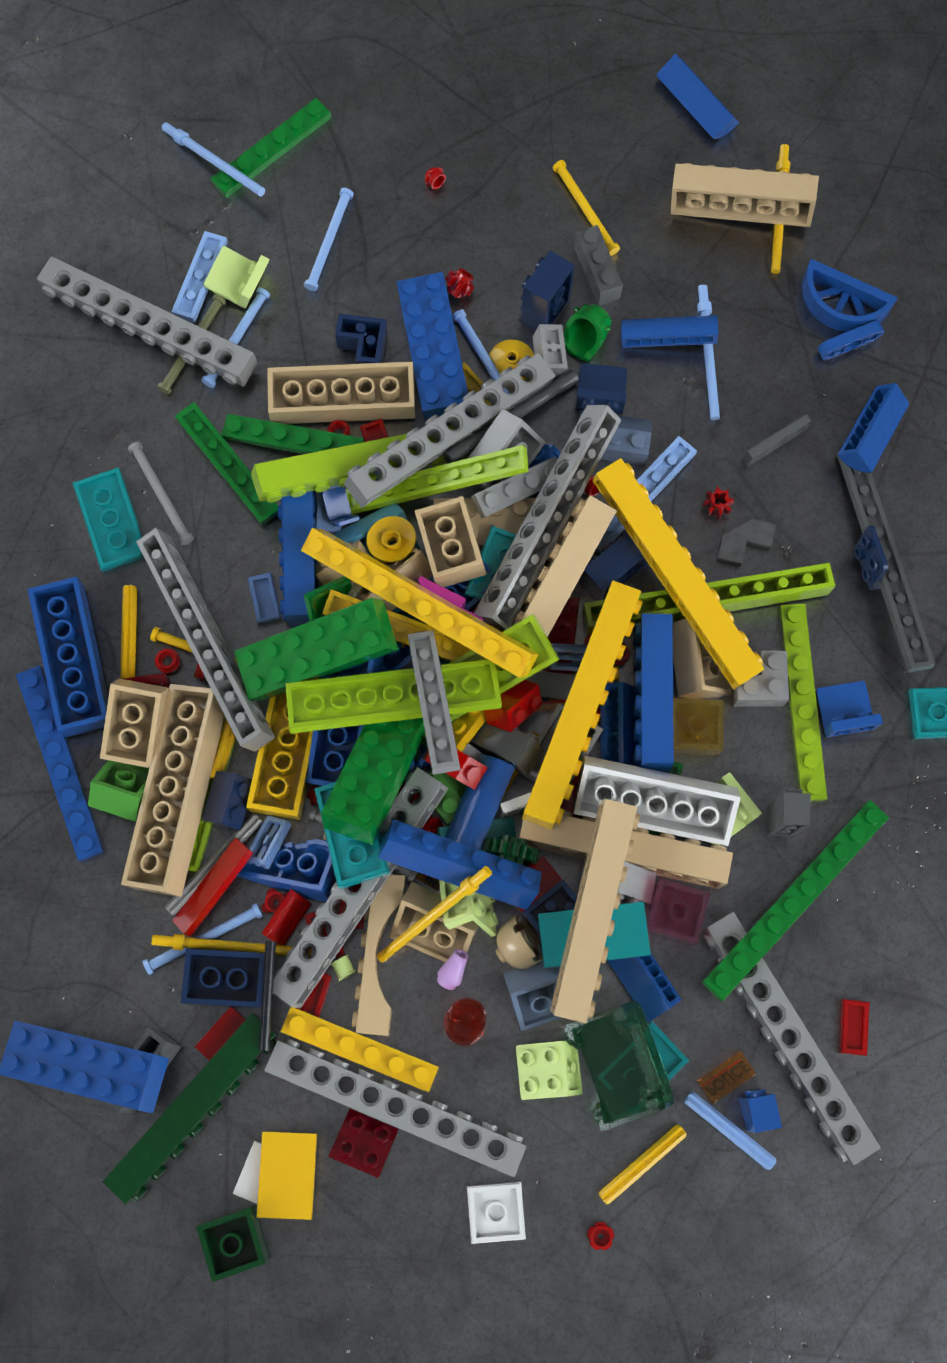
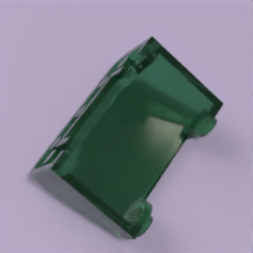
(622, 1065)

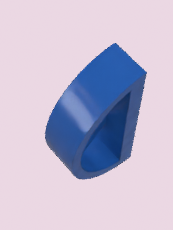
(849, 288)

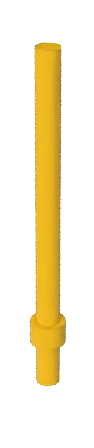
(782, 164)
(467, 887)
(179, 942)

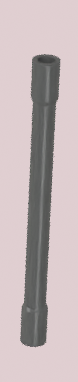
(558, 386)

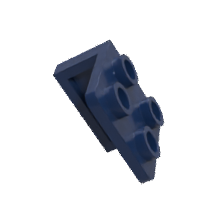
(601, 386)
(871, 557)

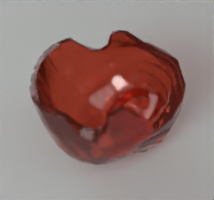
(465, 1021)

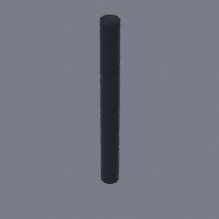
(267, 996)

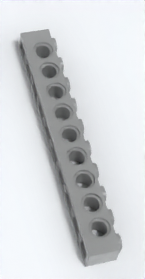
(58, 273)
(366, 490)
(547, 517)
(205, 640)
(356, 902)
(280, 1066)
(862, 1140)

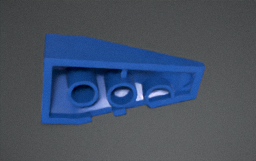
(298, 867)

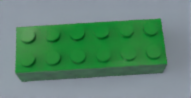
(316, 649)
(372, 778)

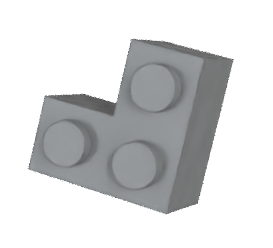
(768, 687)
(637, 884)

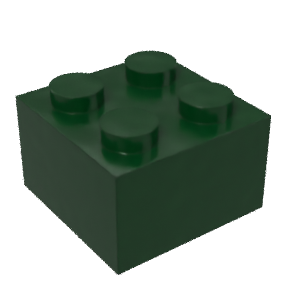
(232, 1243)

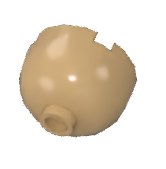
(518, 944)

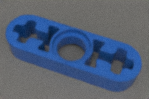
(850, 340)

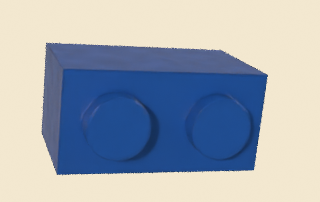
(759, 1111)

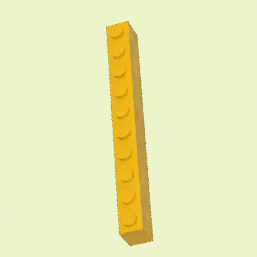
(678, 574)
(420, 602)
(581, 706)

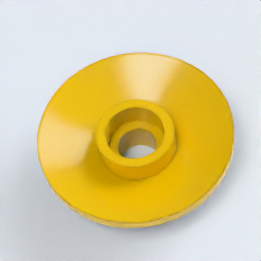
(507, 348)
(387, 530)

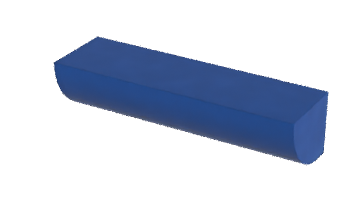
(697, 98)
(669, 331)
(874, 428)
(618, 724)
(480, 805)
(646, 984)

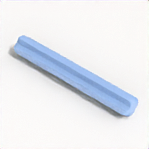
(730, 1130)

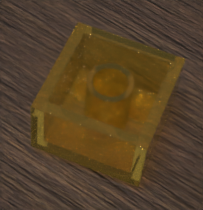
(698, 727)

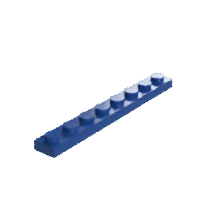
(60, 765)

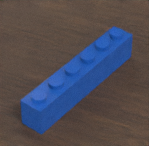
(455, 862)

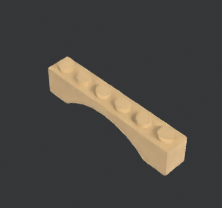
(374, 1011)

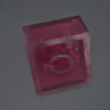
(677, 912)

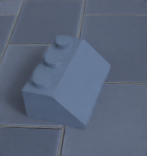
(629, 441)
(532, 994)

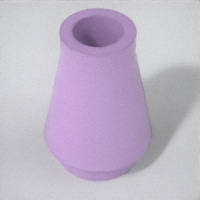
(452, 971)

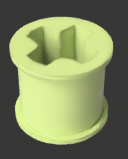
(343, 967)

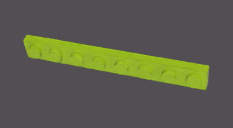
(451, 477)
(803, 701)

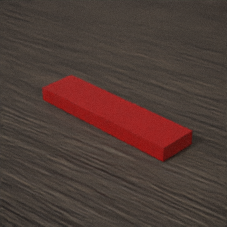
(212, 887)

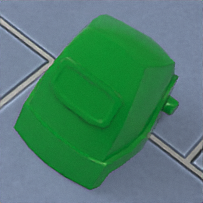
(586, 331)

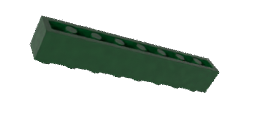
(187, 1112)

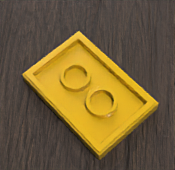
(287, 1175)

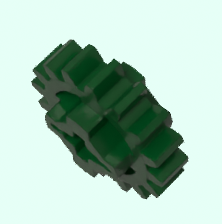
(512, 849)

